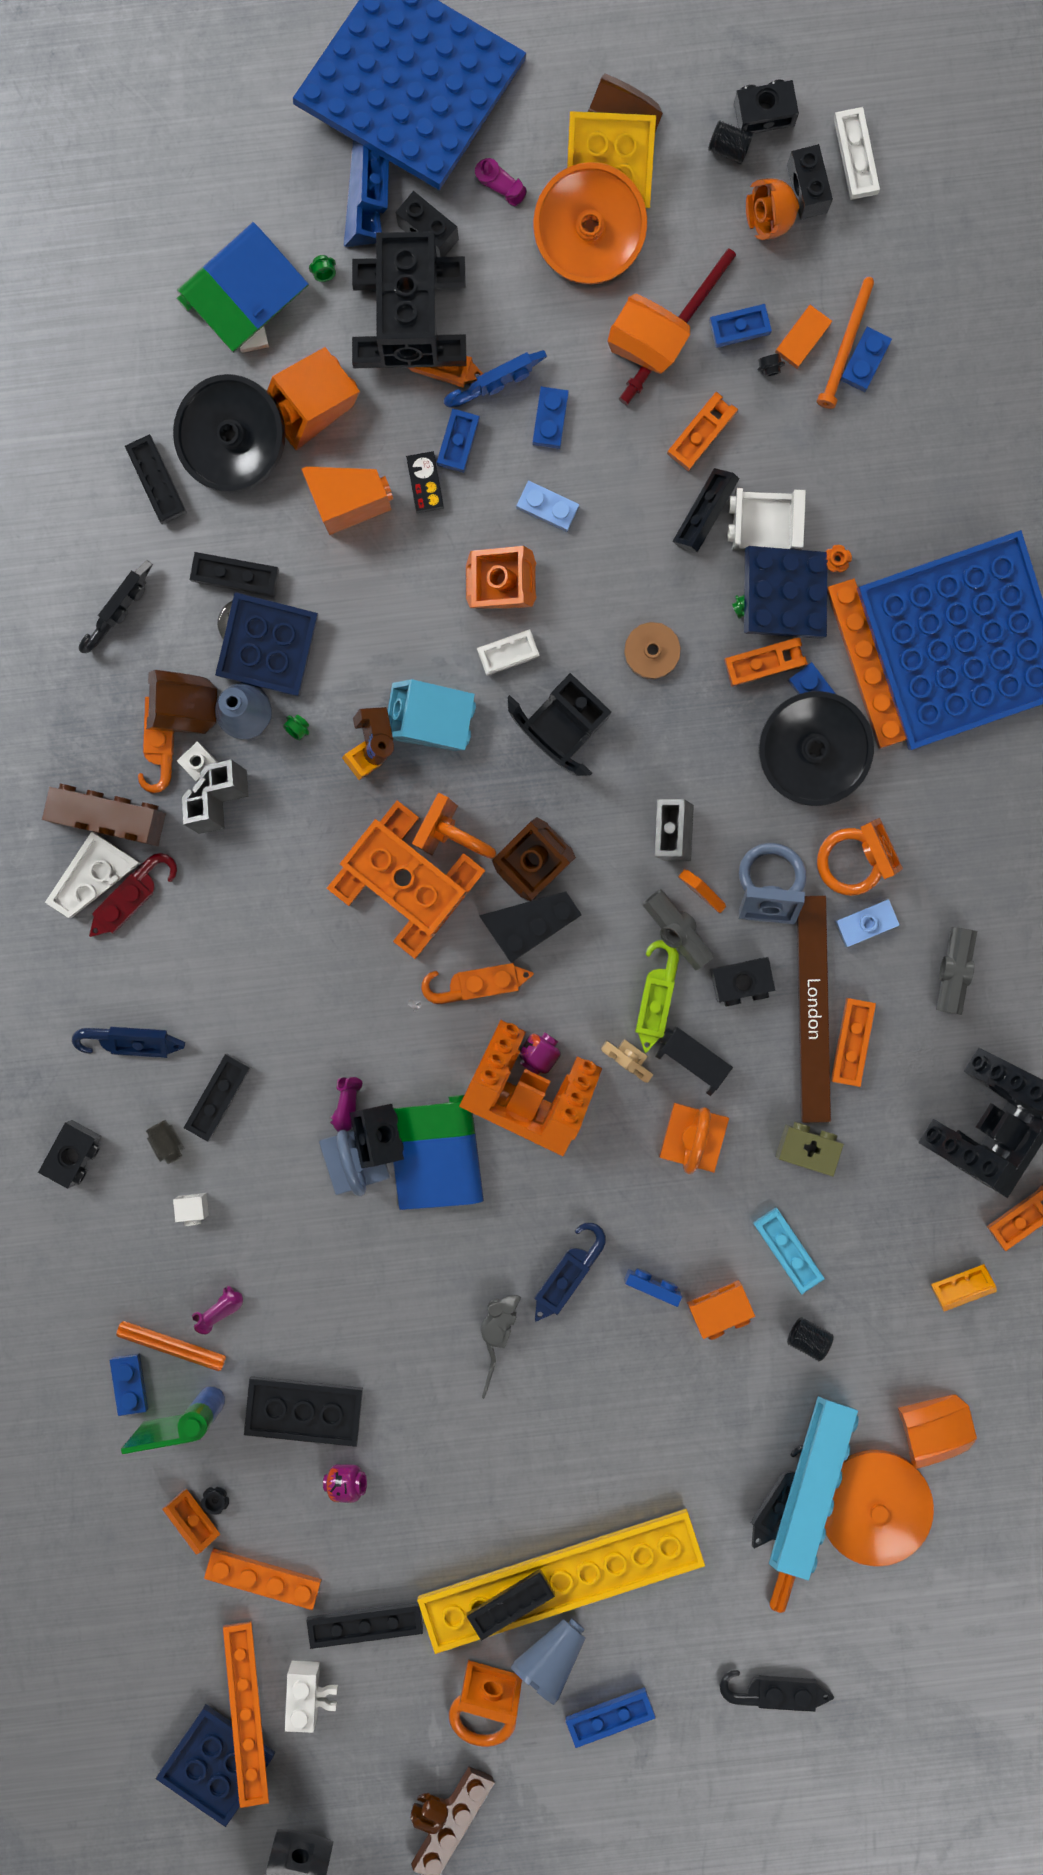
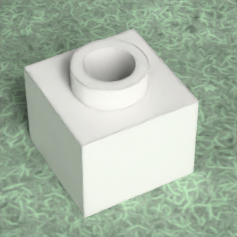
(186, 760)
(191, 1208)

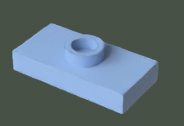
(867, 923)

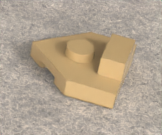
(629, 1058)

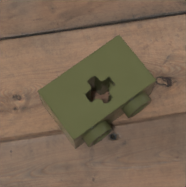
(822, 1160)

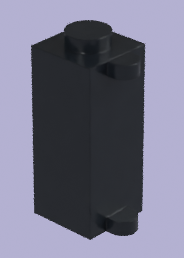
(694, 1058)

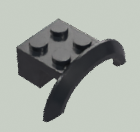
(563, 722)

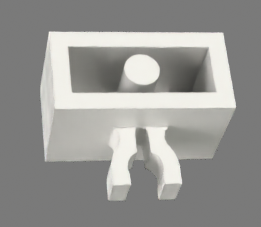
(306, 1696)

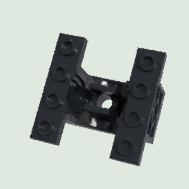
(407, 320)
(1011, 1133)

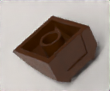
(622, 98)
(181, 702)
(533, 859)

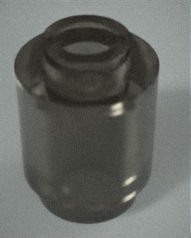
(165, 1142)

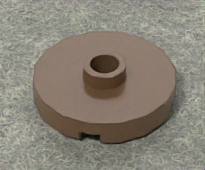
(650, 665)

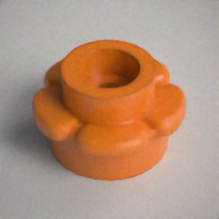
(845, 558)

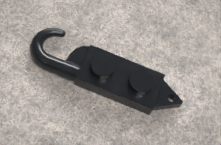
(116, 608)
(769, 1516)
(777, 1693)

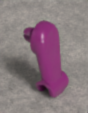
(497, 179)
(347, 1102)
(225, 1306)

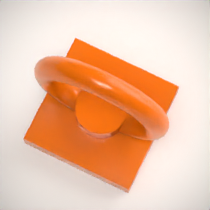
(439, 827)
(877, 850)
(694, 1138)
(488, 1694)

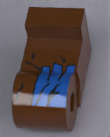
(376, 733)

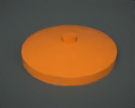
(590, 223)
(880, 1509)

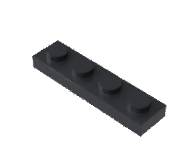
(364, 1625)

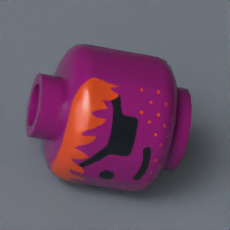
(539, 1053)
(345, 1483)

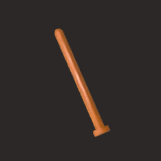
(828, 398)

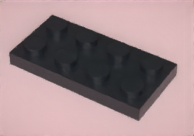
(303, 1411)

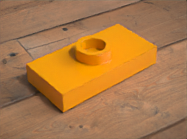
(964, 1287)

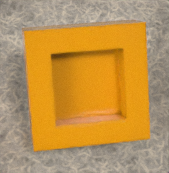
(357, 763)

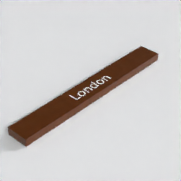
(813, 1011)

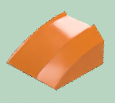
(648, 334)
(501, 578)
(937, 1429)

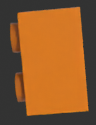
(721, 1310)

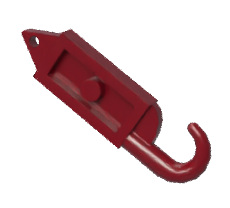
(129, 896)

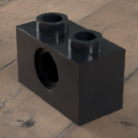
(754, 118)
(809, 181)
(420, 216)
(760, 981)
(365, 1128)
(58, 1166)

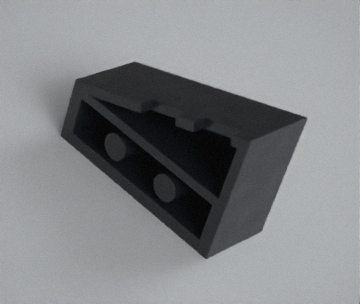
(530, 923)

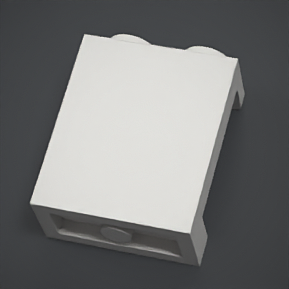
(767, 520)

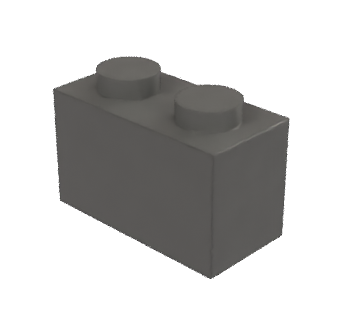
(674, 830)

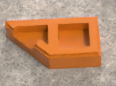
(702, 890)

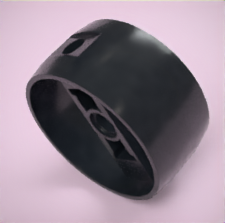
(299, 1854)

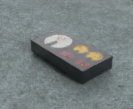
(425, 482)

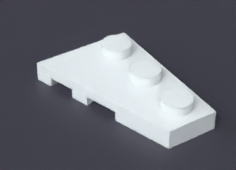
(89, 875)

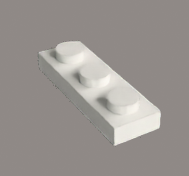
(856, 153)

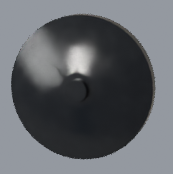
(229, 433)
(816, 748)

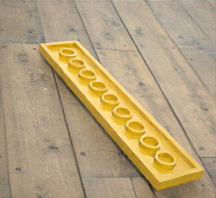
(576, 1574)

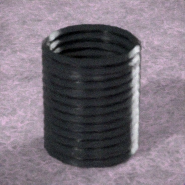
(730, 141)
(810, 1339)

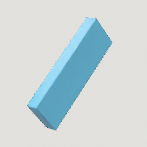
(788, 1250)

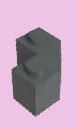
(204, 803)

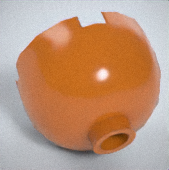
(771, 208)

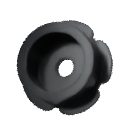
(770, 365)
(212, 1507)

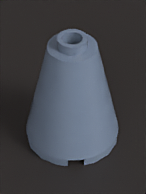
(243, 711)
(551, 1659)

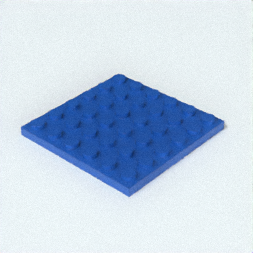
(410, 82)
(960, 638)

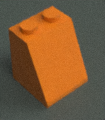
(312, 395)
(347, 495)

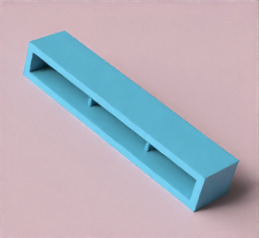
(813, 1488)

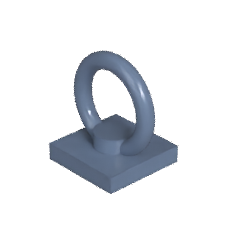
(772, 902)
(344, 1165)

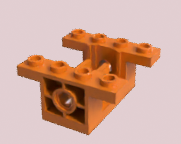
(428, 896)
(522, 1106)

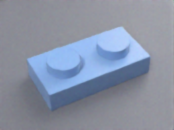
(547, 506)

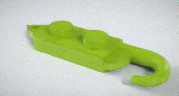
(656, 997)

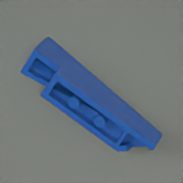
(365, 196)

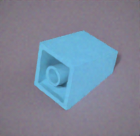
(430, 715)

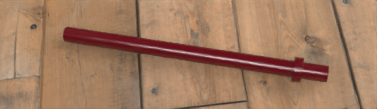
(634, 385)

